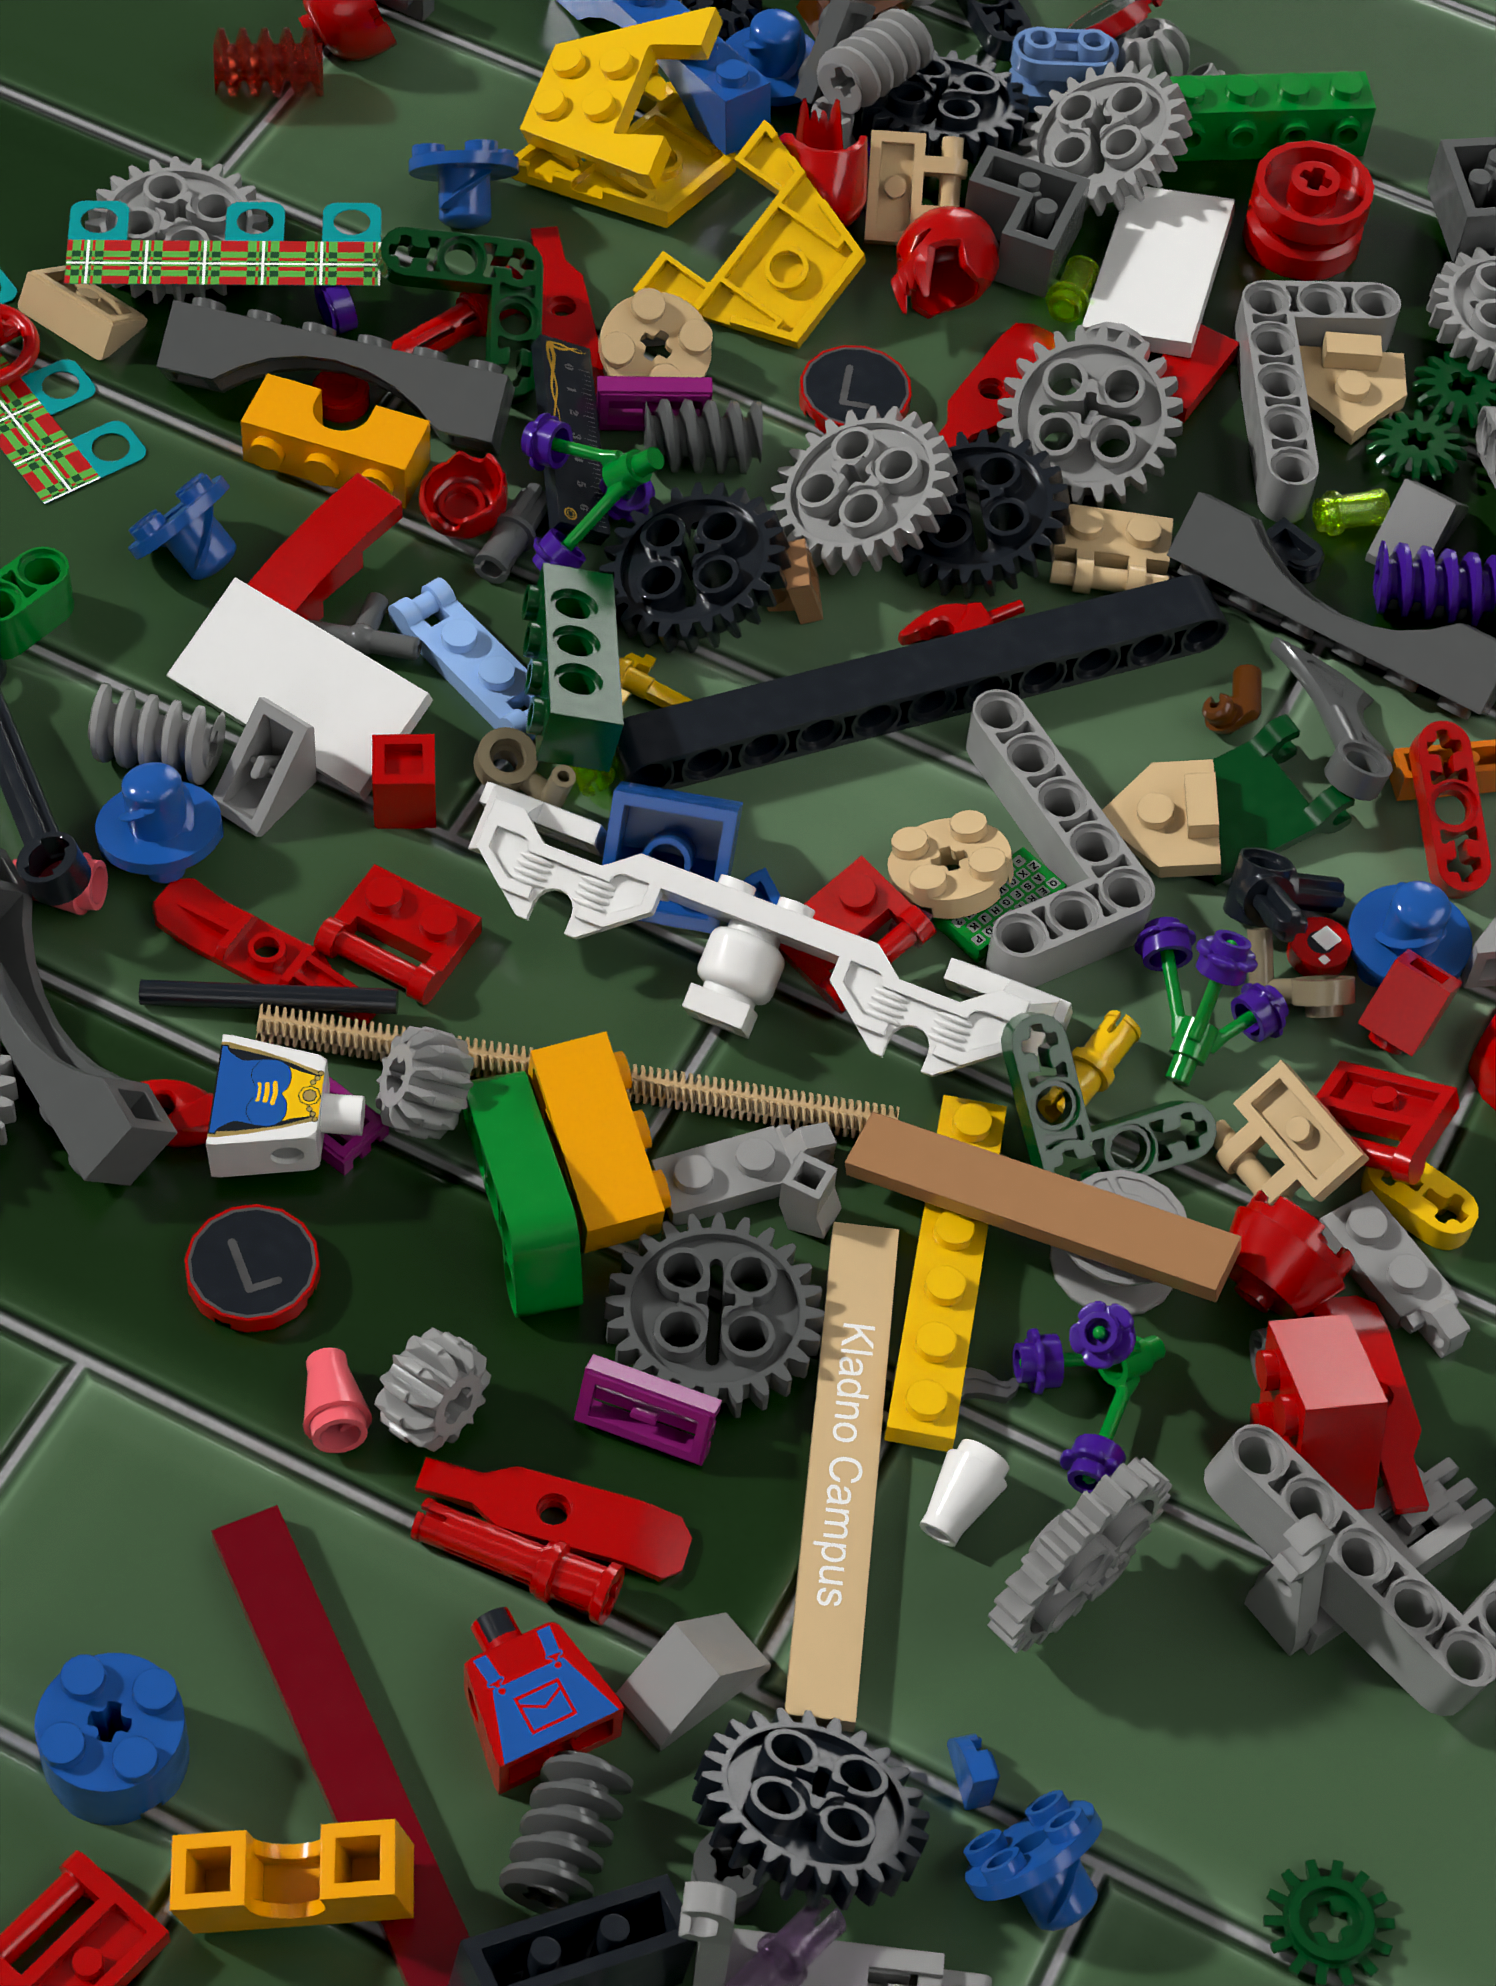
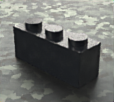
(601, 1941)

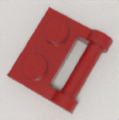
(859, 903)
(406, 920)
(1390, 1108)
(100, 1949)

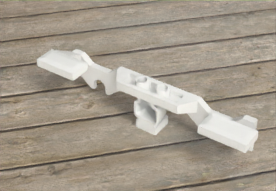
(743, 959)

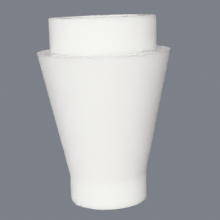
(964, 1490)

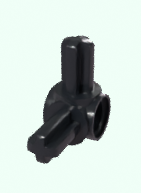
(1272, 893)

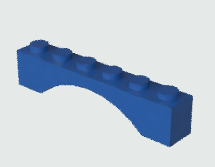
(720, 94)

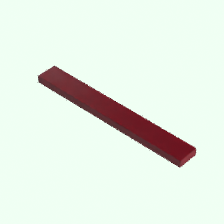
(336, 1727)

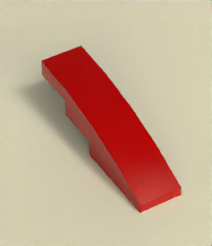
(327, 547)

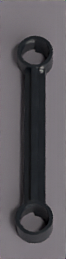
(36, 823)

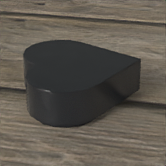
(1297, 550)

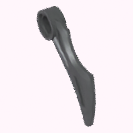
(1359, 761)

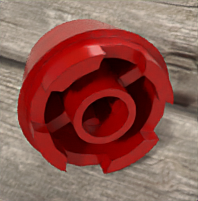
(1285, 1258)

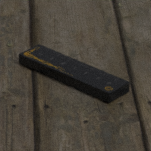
(567, 391)

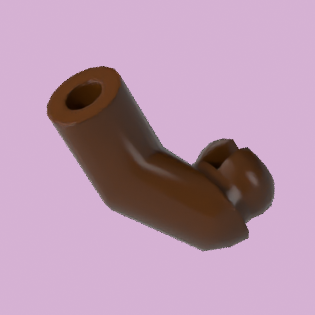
(1239, 709)

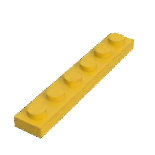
(942, 1299)

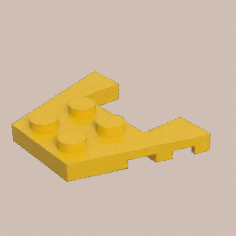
(596, 87)
(688, 177)
(784, 267)

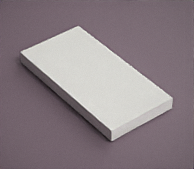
(1162, 267)
(265, 650)

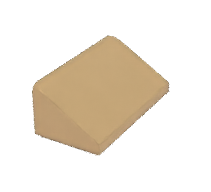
(79, 312)

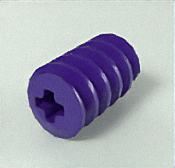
(1434, 582)

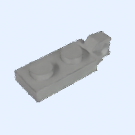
(738, 1169)
(1396, 1273)

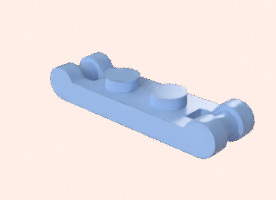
(465, 654)

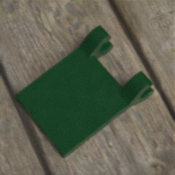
(1262, 804)

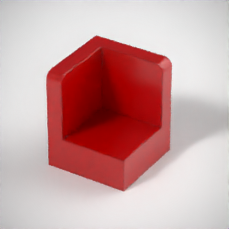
(404, 781)

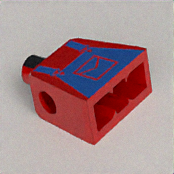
(534, 1698)

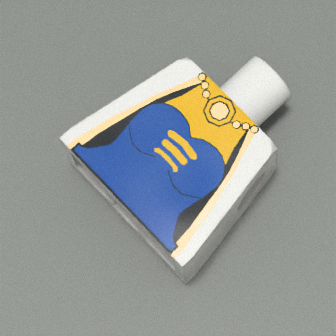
(274, 1110)

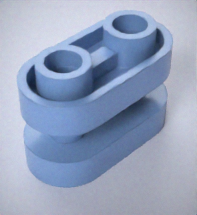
(1048, 56)

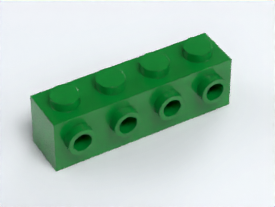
(1258, 112)

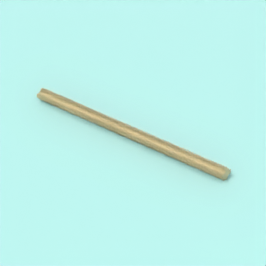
(496, 1062)

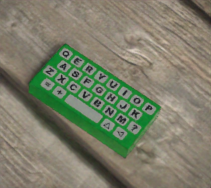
(1030, 882)

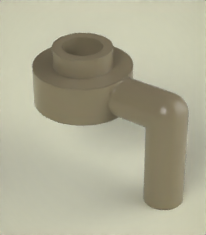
(521, 752)
(1319, 994)

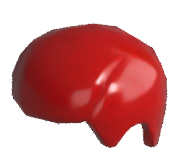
(464, 496)

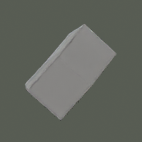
(809, 1196)

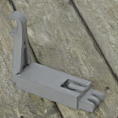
(1291, 1586)
(724, 1950)

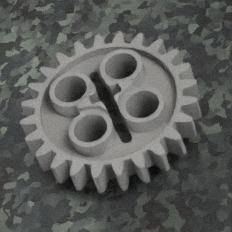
(1112, 131)
(177, 206)
(1465, 309)
(1098, 368)
(866, 489)
(1079, 1554)

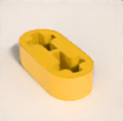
(1419, 1203)

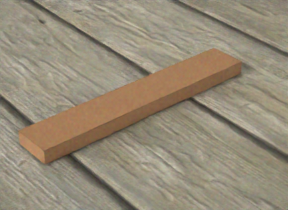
(1044, 1206)

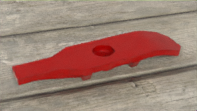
(565, 292)
(971, 411)
(231, 937)
(1402, 1423)
(596, 1524)

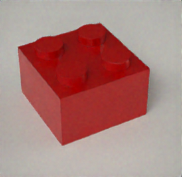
(1324, 1401)

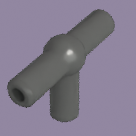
(366, 635)

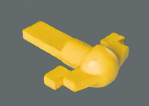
(636, 680)

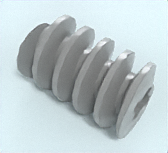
(874, 60)
(148, 736)

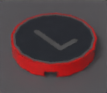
(1115, 16)
(854, 381)
(252, 1267)

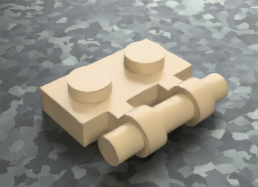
(897, 178)
(1112, 550)
(1297, 1129)

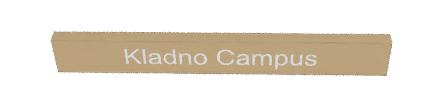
(842, 1476)

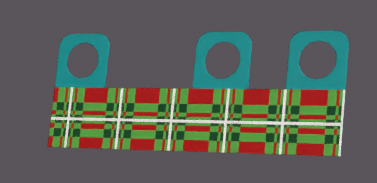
(236, 261)
(37, 443)

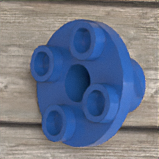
(776, 50)
(463, 178)
(189, 529)
(158, 824)
(1405, 918)
(1039, 1861)

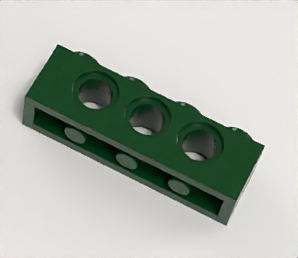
(573, 667)

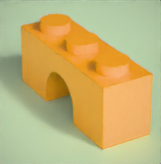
(288, 435)
(248, 1884)

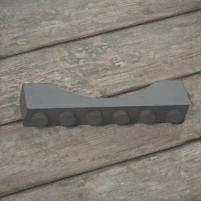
(227, 349)
(1237, 552)
(102, 1120)

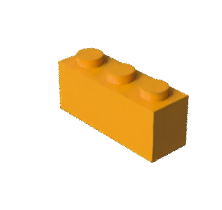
(599, 1140)

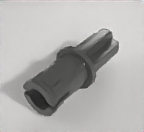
(512, 534)

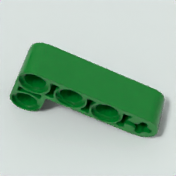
(33, 598)
(525, 1194)

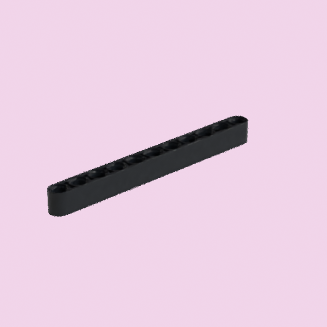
(917, 684)

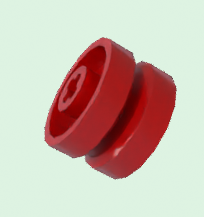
(1307, 210)

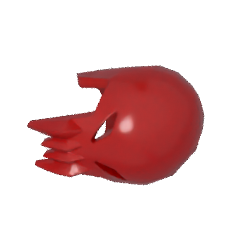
(834, 172)
(945, 261)

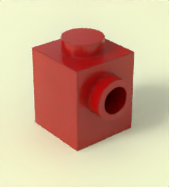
(1408, 1004)

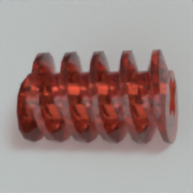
(268, 62)

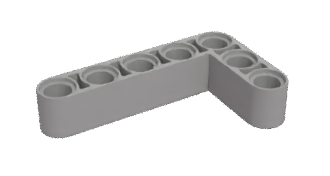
(1270, 327)
(1106, 887)
(1366, 1584)

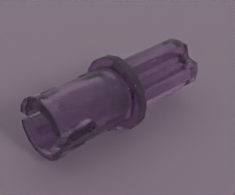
(786, 1955)

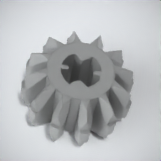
(424, 1082)
(432, 1389)

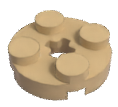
(651, 316)
(966, 840)

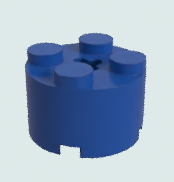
(149, 1744)

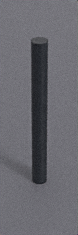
(253, 995)

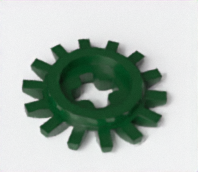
(1437, 381)
(1442, 445)
(1342, 1900)

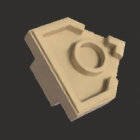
(1353, 382)
(1171, 818)

